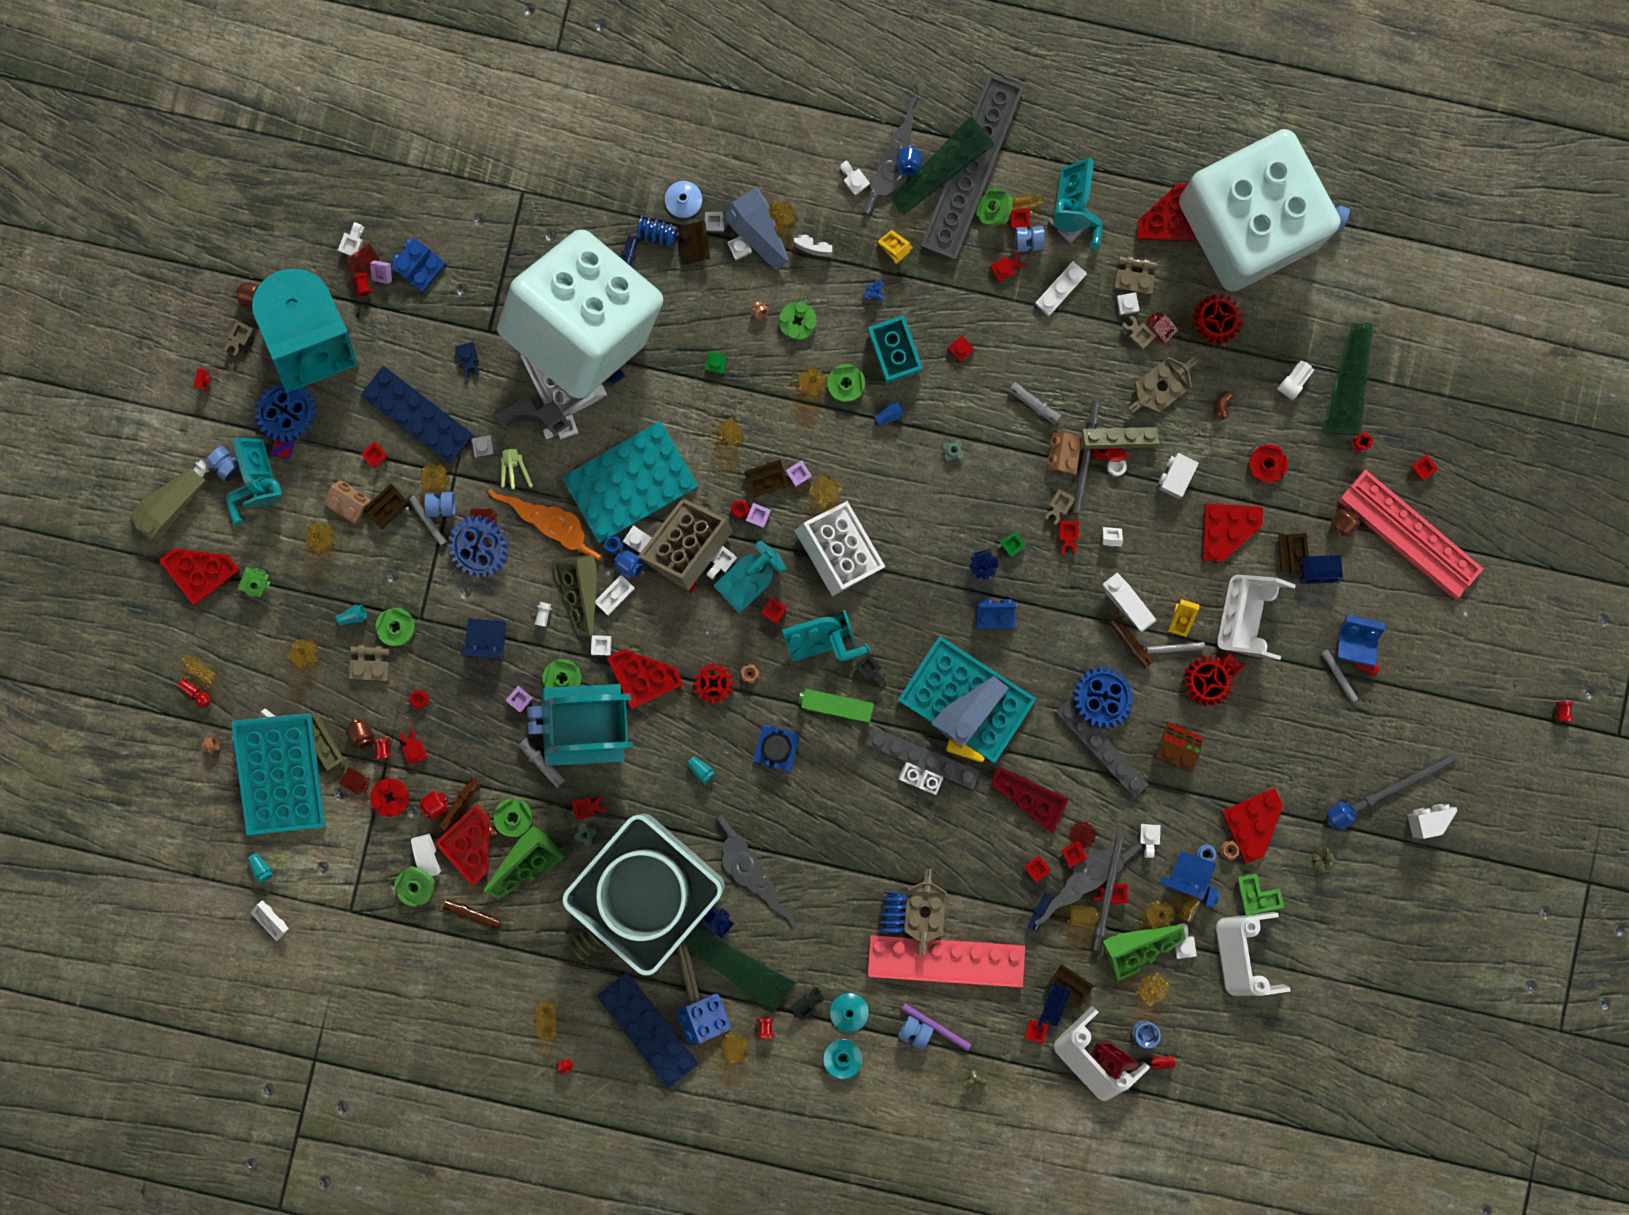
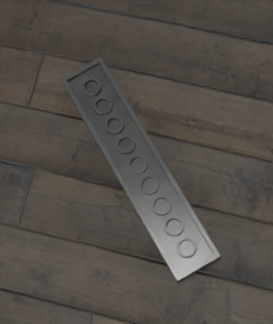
(965, 189)

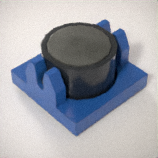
(776, 747)

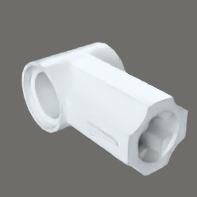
(1293, 383)

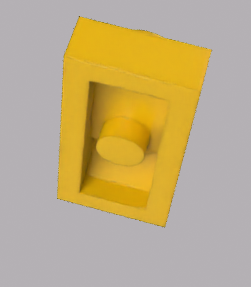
(895, 246)
(1183, 617)

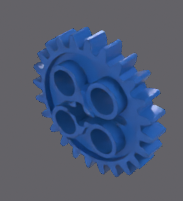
(276, 426)
(463, 540)
(1105, 681)

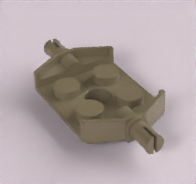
(1176, 377)
(930, 896)

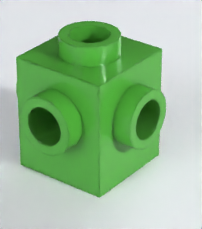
(254, 582)

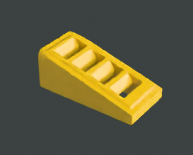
(966, 751)

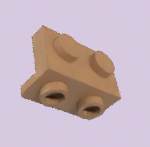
(1064, 453)
(346, 501)

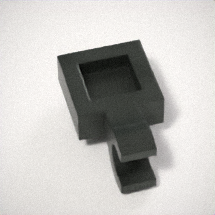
(869, 668)
(806, 1005)

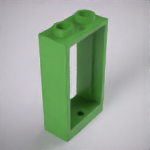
(836, 705)

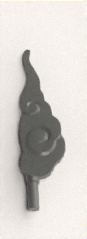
(888, 177)
(748, 870)
(1087, 877)

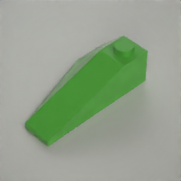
(529, 856)

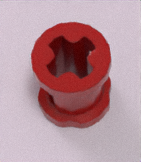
(361, 285)
(1361, 448)
(1232, 663)
(1564, 711)
(382, 748)
(765, 1027)

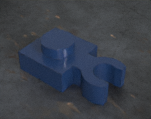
(467, 356)

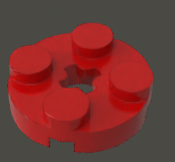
(1259, 470)
(399, 792)

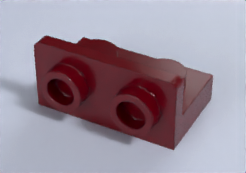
(1112, 1059)

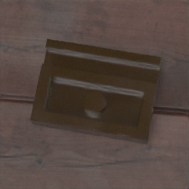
(694, 242)
(766, 478)
(386, 506)
(1291, 551)
(1068, 979)

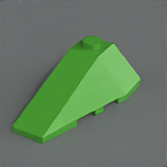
(1133, 949)

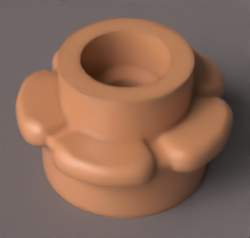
(759, 310)
(750, 678)
(210, 745)
(1230, 855)

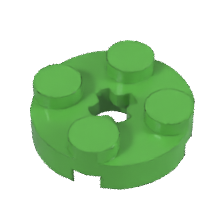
(1002, 211)
(799, 310)
(853, 375)
(406, 625)
(558, 667)
(524, 818)
(422, 879)

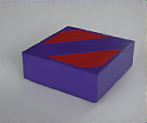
(282, 450)

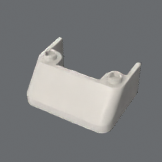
(1244, 612)
(1235, 955)
(1071, 1050)

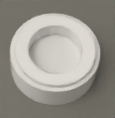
(1116, 468)

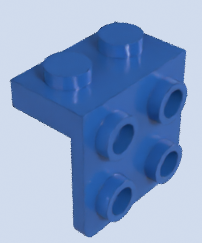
(703, 1019)

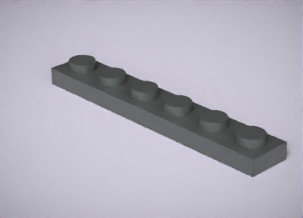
(1102, 749)
(923, 758)

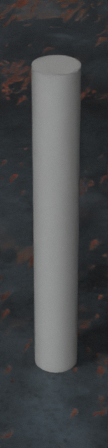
(427, 520)
(1175, 648)
(1339, 675)

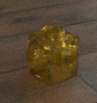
(783, 215)
(812, 375)
(439, 482)
(825, 491)
(326, 539)
(297, 654)
(1152, 914)
(1153, 989)

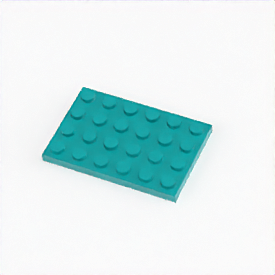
(630, 482)
(950, 674)
(278, 773)

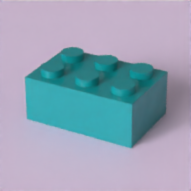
(895, 349)

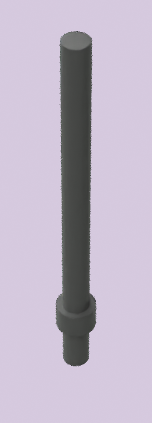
(1092, 421)
(1372, 800)
(1100, 929)

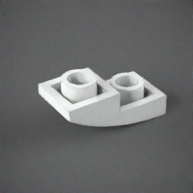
(805, 244)
(920, 778)
(424, 855)

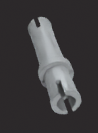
(1033, 402)
(536, 757)

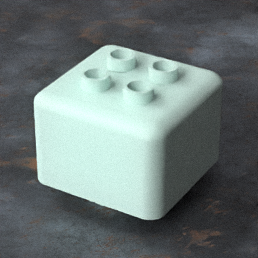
(1259, 210)
(579, 313)
(643, 893)

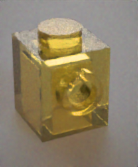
(730, 432)
(1083, 915)
(734, 1048)

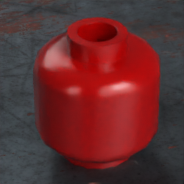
(433, 804)

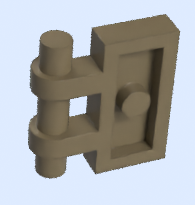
(1133, 281)
(369, 670)

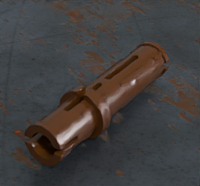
(1130, 641)
(464, 797)
(467, 912)

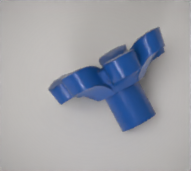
(874, 291)

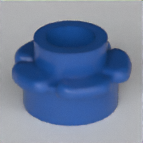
(612, 550)

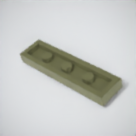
(1120, 438)

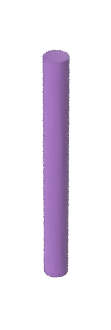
(938, 1028)

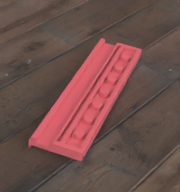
(1410, 535)
(947, 961)

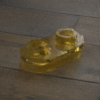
(546, 1020)

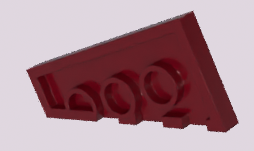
(1033, 799)

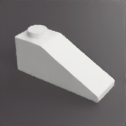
(1128, 602)

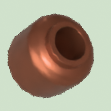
(246, 293)
(1345, 522)
(359, 734)

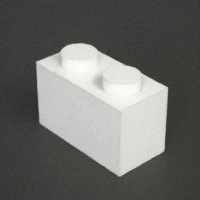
(1178, 475)

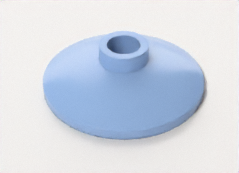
(684, 208)

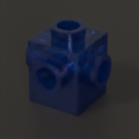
(983, 558)
(717, 922)

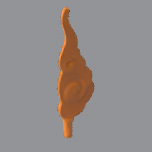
(552, 522)

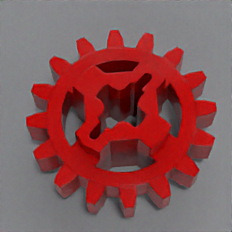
(722, 674)

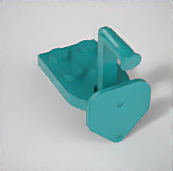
(1072, 198)
(257, 476)
(745, 581)
(821, 636)

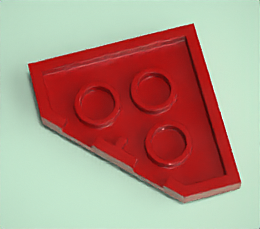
(1166, 220)
(1228, 528)
(199, 572)
(643, 676)
(1253, 823)
(468, 844)

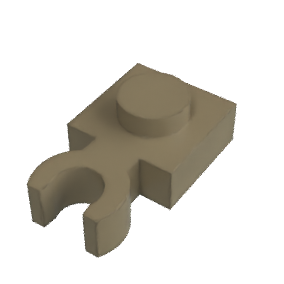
(1141, 334)
(240, 336)
(1061, 504)

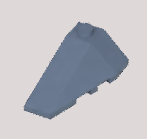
(753, 223)
(967, 713)

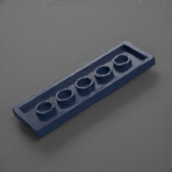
(417, 415)
(647, 1029)

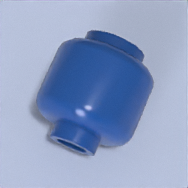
(908, 160)
(628, 564)
(1341, 815)

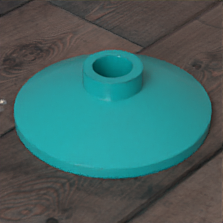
(851, 1002)
(846, 1068)

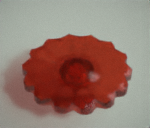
(1083, 833)

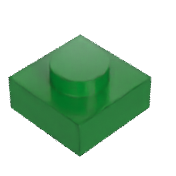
(716, 363)
(1012, 544)

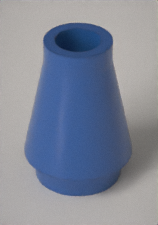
(890, 414)

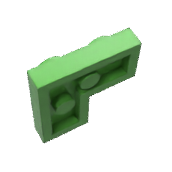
(1256, 901)

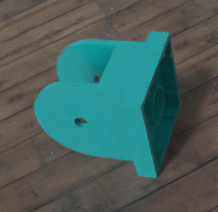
(302, 328)
(584, 724)

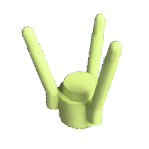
(510, 460)

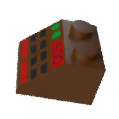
(1179, 747)

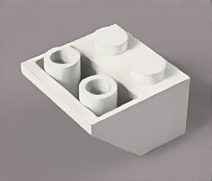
(1431, 823)

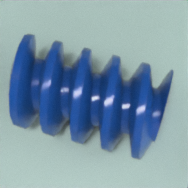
(656, 232)
(893, 912)

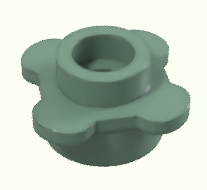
(953, 455)
(590, 833)

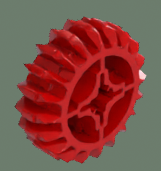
(1225, 317)
(1205, 688)

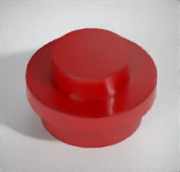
(740, 509)
(419, 699)
(564, 1067)

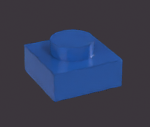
(1211, 896)

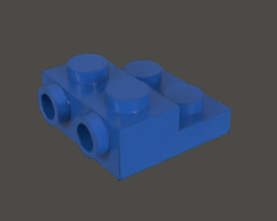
(417, 264)

